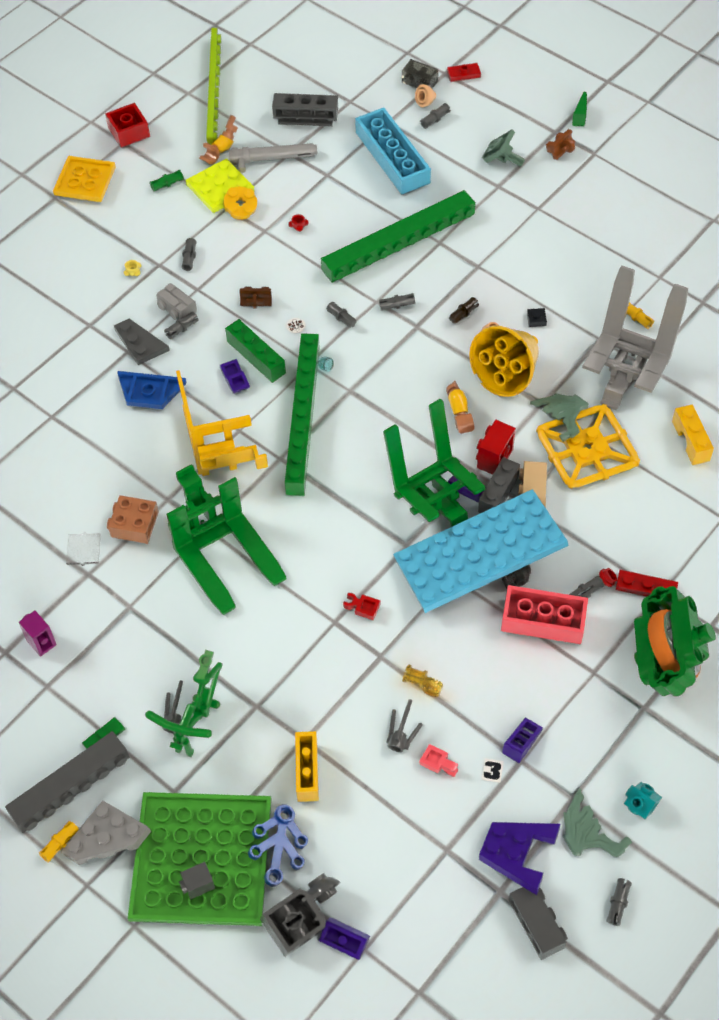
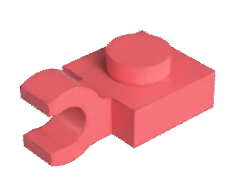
(436, 759)

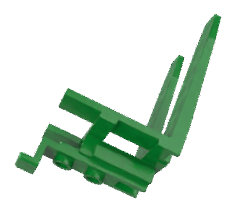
(191, 537)

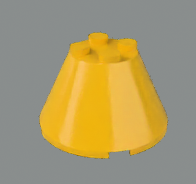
(504, 359)

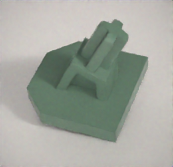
(502, 150)

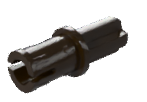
(464, 310)

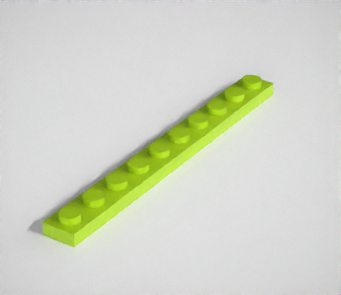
(214, 81)

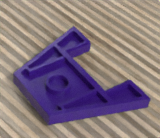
(508, 847)

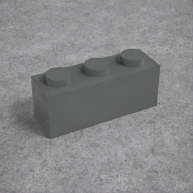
(499, 485)
(538, 922)

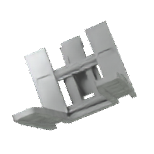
(615, 336)

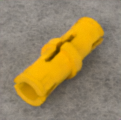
(638, 315)
(58, 841)

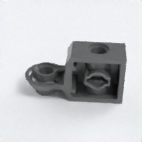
(298, 915)

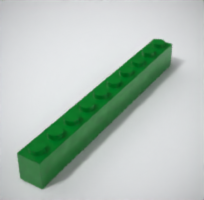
(397, 236)
(302, 415)

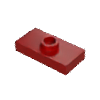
(464, 72)

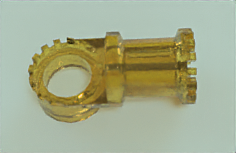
(420, 678)

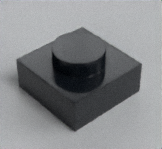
(536, 317)

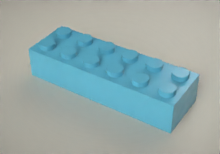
(393, 151)

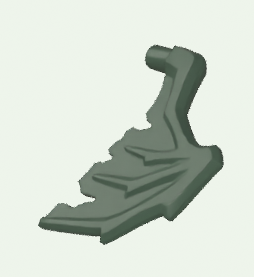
(564, 408)
(582, 830)

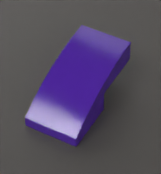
(234, 376)

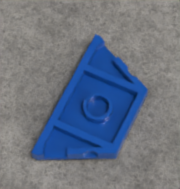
(148, 389)

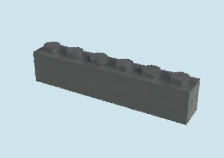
(67, 782)

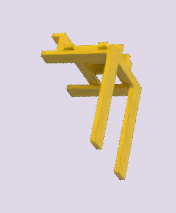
(220, 453)

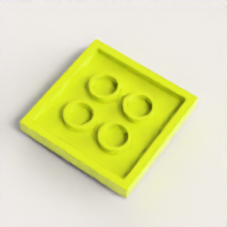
(214, 183)

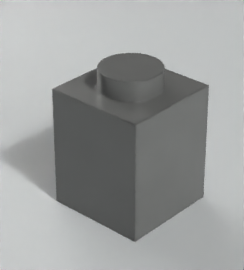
(196, 880)

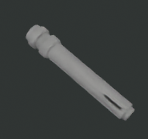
(247, 154)

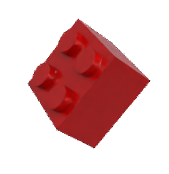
(127, 125)
(496, 444)

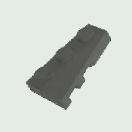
(139, 342)

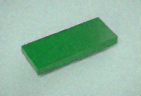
(113, 725)

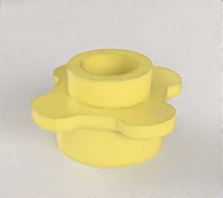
(132, 268)

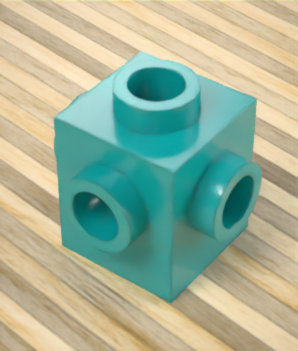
(642, 799)

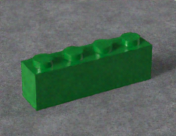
(255, 350)

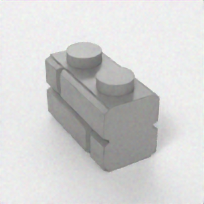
(175, 302)

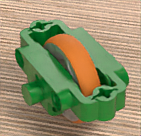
(670, 641)

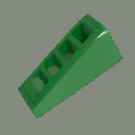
(579, 114)

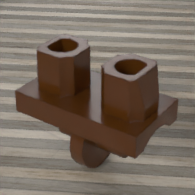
(255, 297)

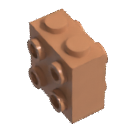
(133, 519)

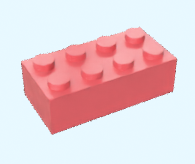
(544, 614)

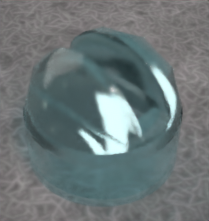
(326, 361)

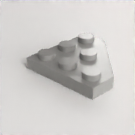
(105, 834)

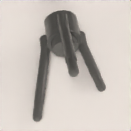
(173, 716)
(398, 741)

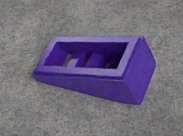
(515, 750)

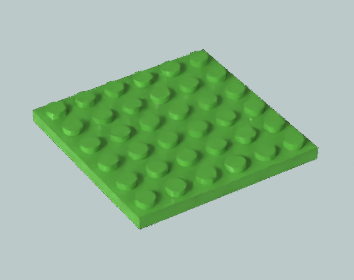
(194, 831)

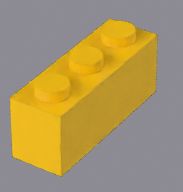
(306, 766)

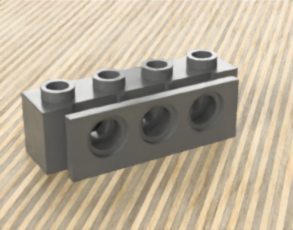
(305, 109)

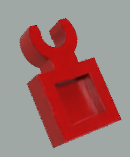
(364, 607)

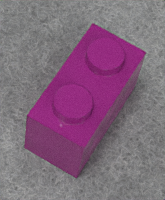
(37, 633)

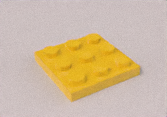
(84, 178)

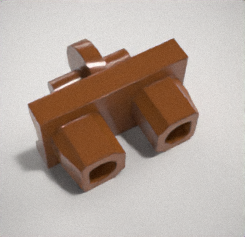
(562, 144)

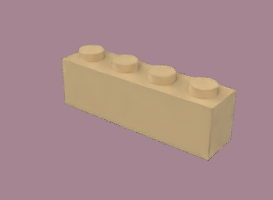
(534, 477)

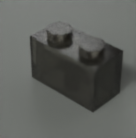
(418, 73)

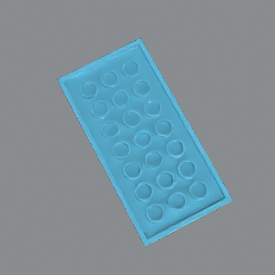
(480, 550)

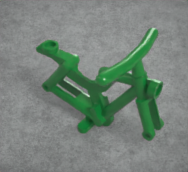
(195, 710)

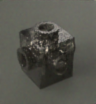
(518, 577)

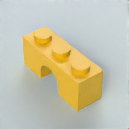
(698, 443)

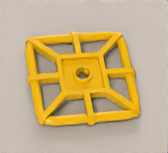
(583, 456)

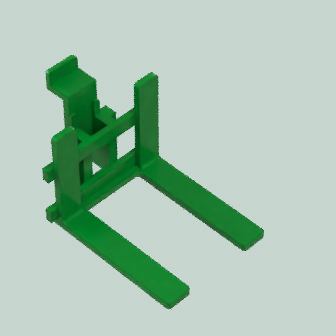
(414, 488)

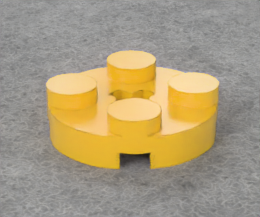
(233, 208)

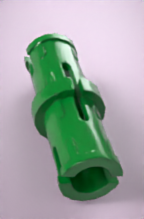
(166, 180)

